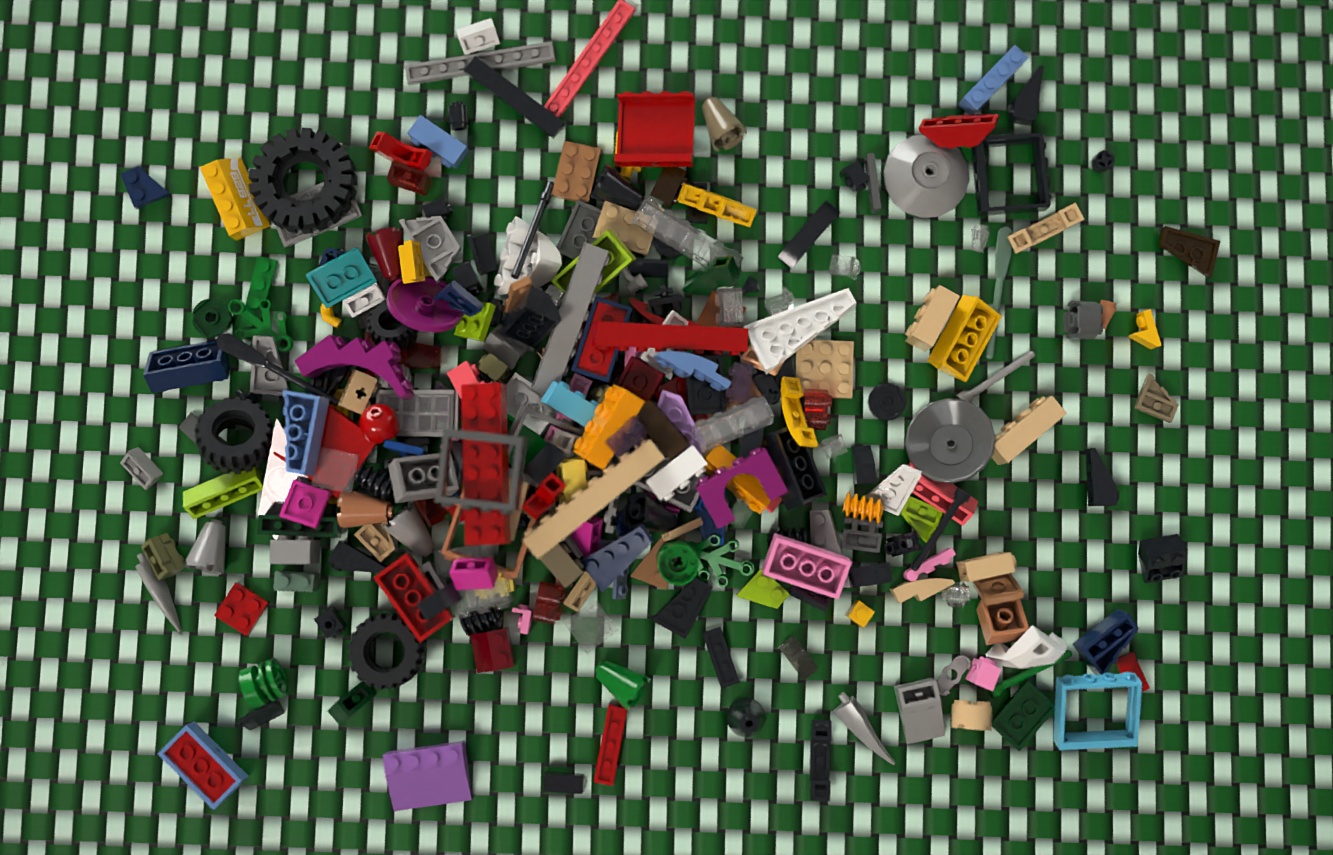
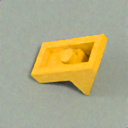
(1148, 335)

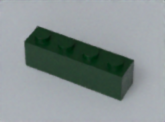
(283, 527)

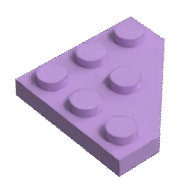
(677, 411)

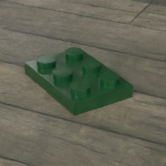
(1022, 715)

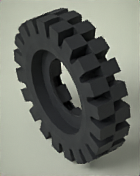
(295, 149)

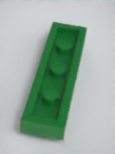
(259, 289)

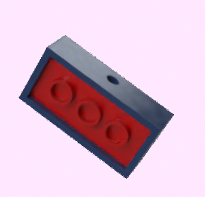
(590, 360)

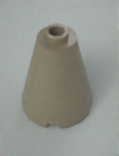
(722, 125)

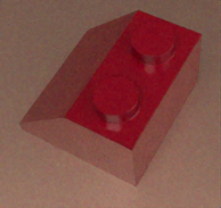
(493, 650)

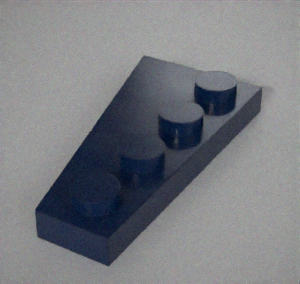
(613, 558)

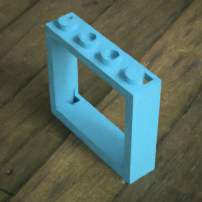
(1098, 739)

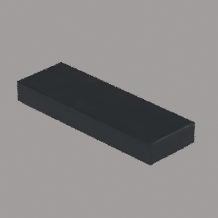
(720, 657)

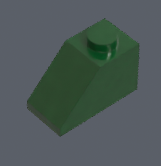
(351, 702)

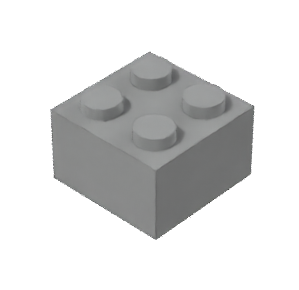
(291, 551)

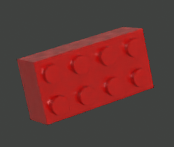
(406, 586)

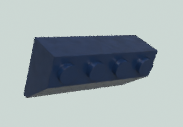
(186, 366)

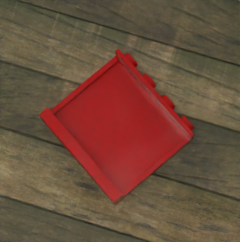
(656, 129)
(342, 435)

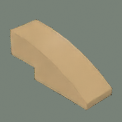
(920, 588)

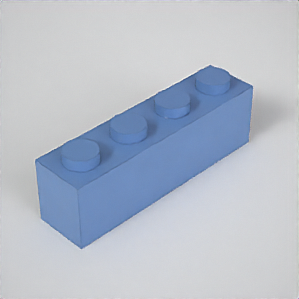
(993, 80)

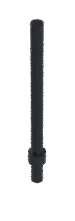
(544, 200)

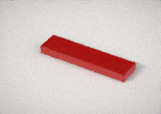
(610, 745)

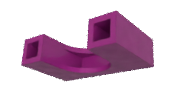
(757, 464)

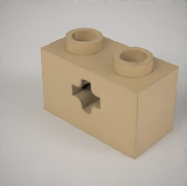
(357, 381)

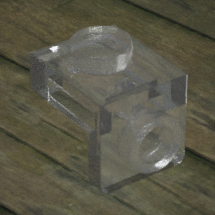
(780, 302)

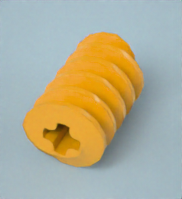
(862, 507)

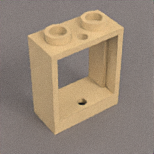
(986, 566)

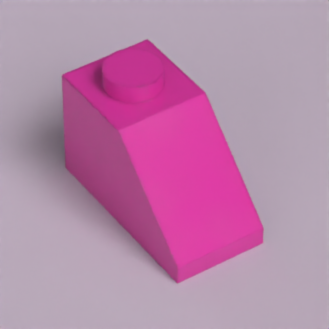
(588, 535)

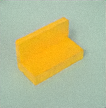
(411, 262)

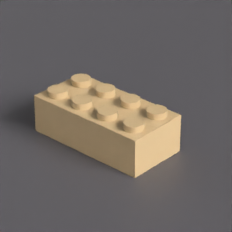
(1026, 429)

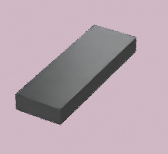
(873, 188)

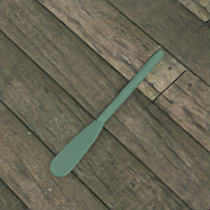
(1002, 260)

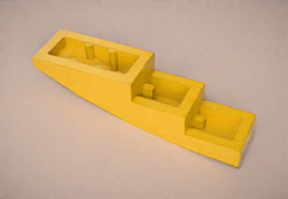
(716, 205)

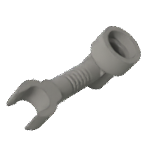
(634, 283)

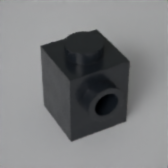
(331, 623)

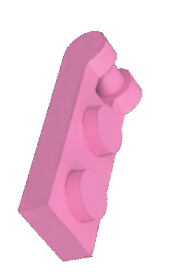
(928, 565)

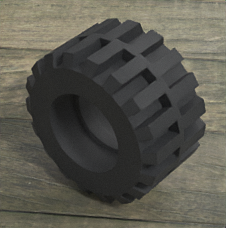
(379, 319)

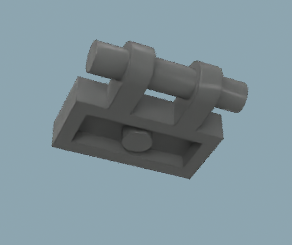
(861, 540)

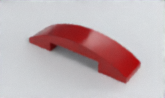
(641, 308)

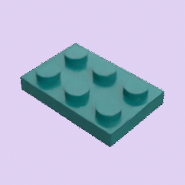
(341, 277)

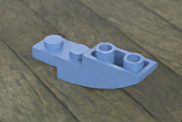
(685, 364)

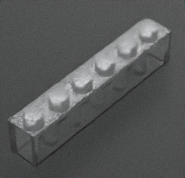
(680, 234)

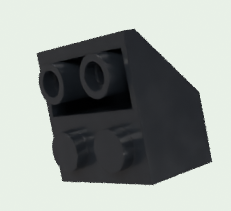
(1162, 558)

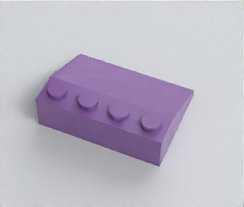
(427, 775)

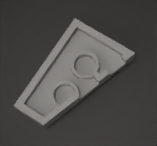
(610, 515)

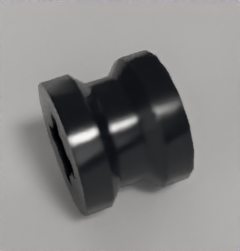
(1106, 158)

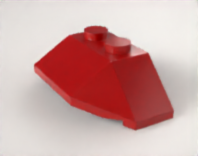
(958, 130)

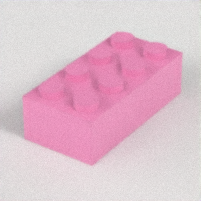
(806, 566)

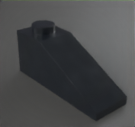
(1024, 107)
(1100, 485)
(350, 558)
(870, 575)

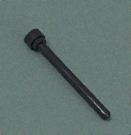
(959, 498)

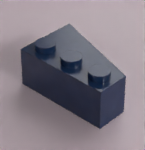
(1105, 641)

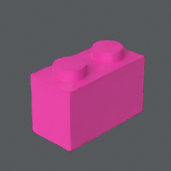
(474, 573)

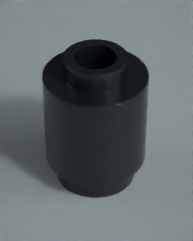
(458, 116)
(498, 312)

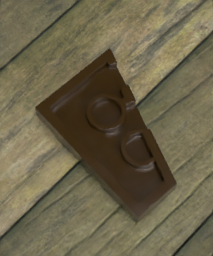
(1191, 248)

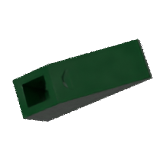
(715, 274)

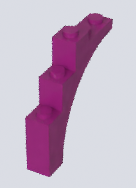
(334, 353)

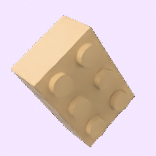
(931, 318)

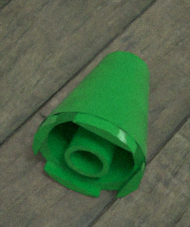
(622, 683)

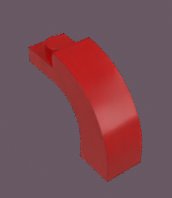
(399, 152)

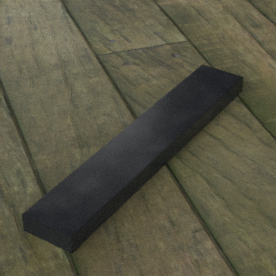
(514, 97)

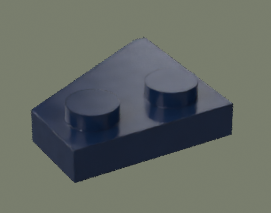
(142, 188)

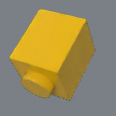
(859, 613)

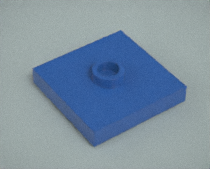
(404, 449)

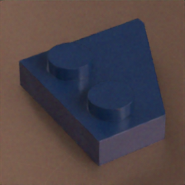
(459, 299)

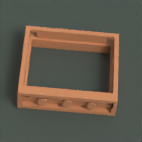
(452, 555)

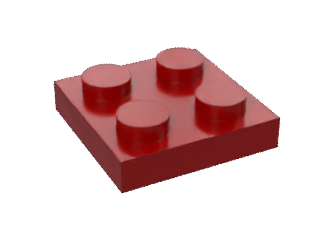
(241, 608)

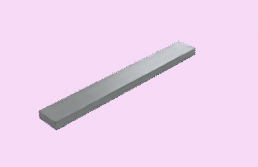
(497, 60)

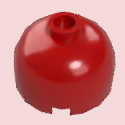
(379, 423)

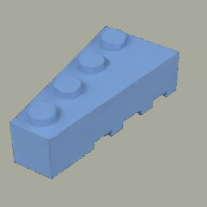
(303, 431)

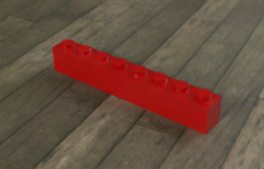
(669, 337)

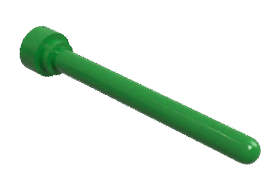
(999, 687)

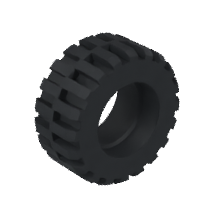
(228, 414)
(361, 652)

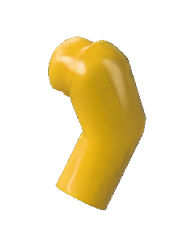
(328, 316)

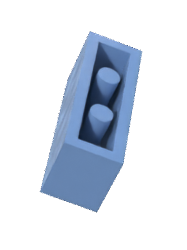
(438, 141)

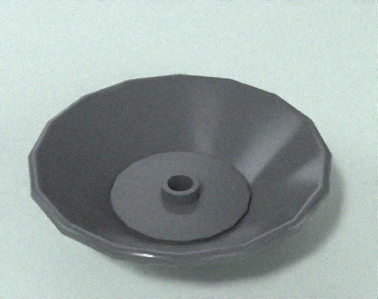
(945, 423)

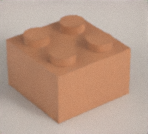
(1002, 621)

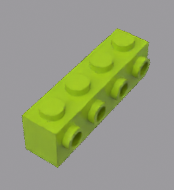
(222, 491)

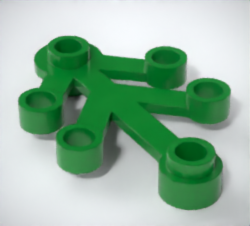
(264, 327)
(714, 559)

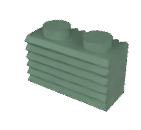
(296, 581)

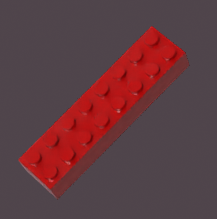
(485, 463)

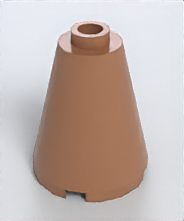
(362, 509)

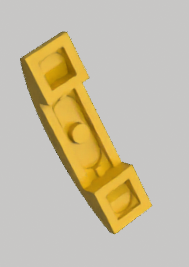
(793, 413)

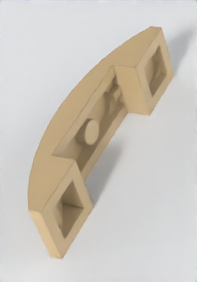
(1045, 228)

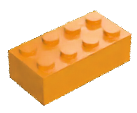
(609, 416)

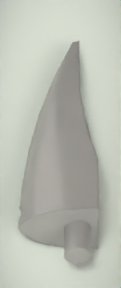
(158, 590)
(856, 720)

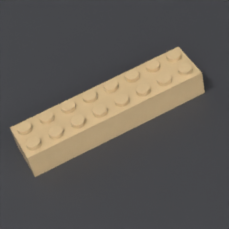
(593, 499)

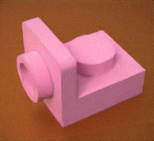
(525, 621)

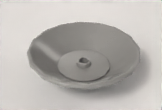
(915, 189)

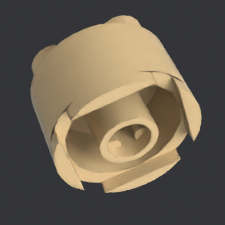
(971, 716)

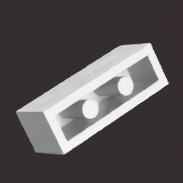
(677, 474)

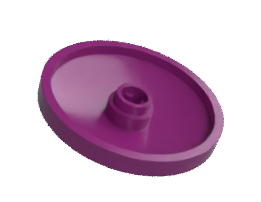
(417, 309)

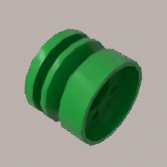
(679, 572)
(263, 683)

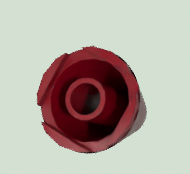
(385, 250)

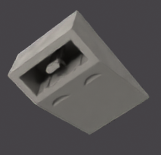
(920, 710)

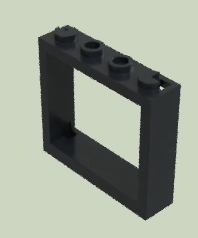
(1040, 165)

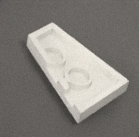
(896, 489)

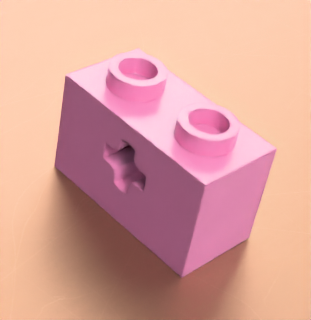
(983, 673)

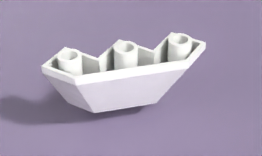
(540, 264)
(1029, 651)

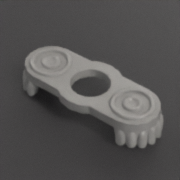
(960, 665)

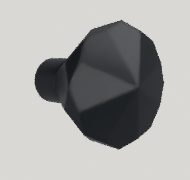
(750, 285)
(247, 395)

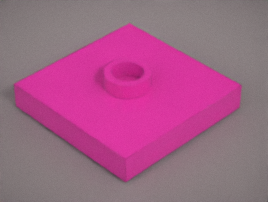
(305, 504)

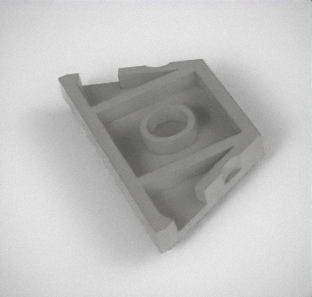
(437, 243)

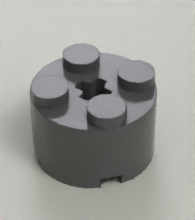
(1083, 320)

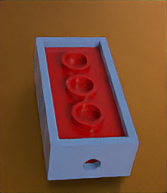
(203, 765)

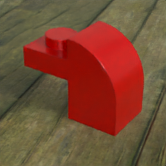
(546, 496)

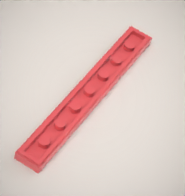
(589, 58)

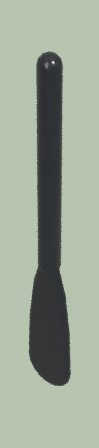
(244, 352)

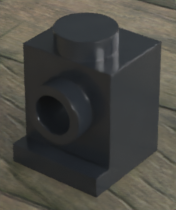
(854, 177)
(438, 208)

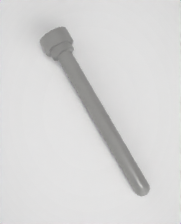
(968, 396)

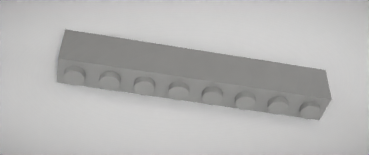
(573, 313)

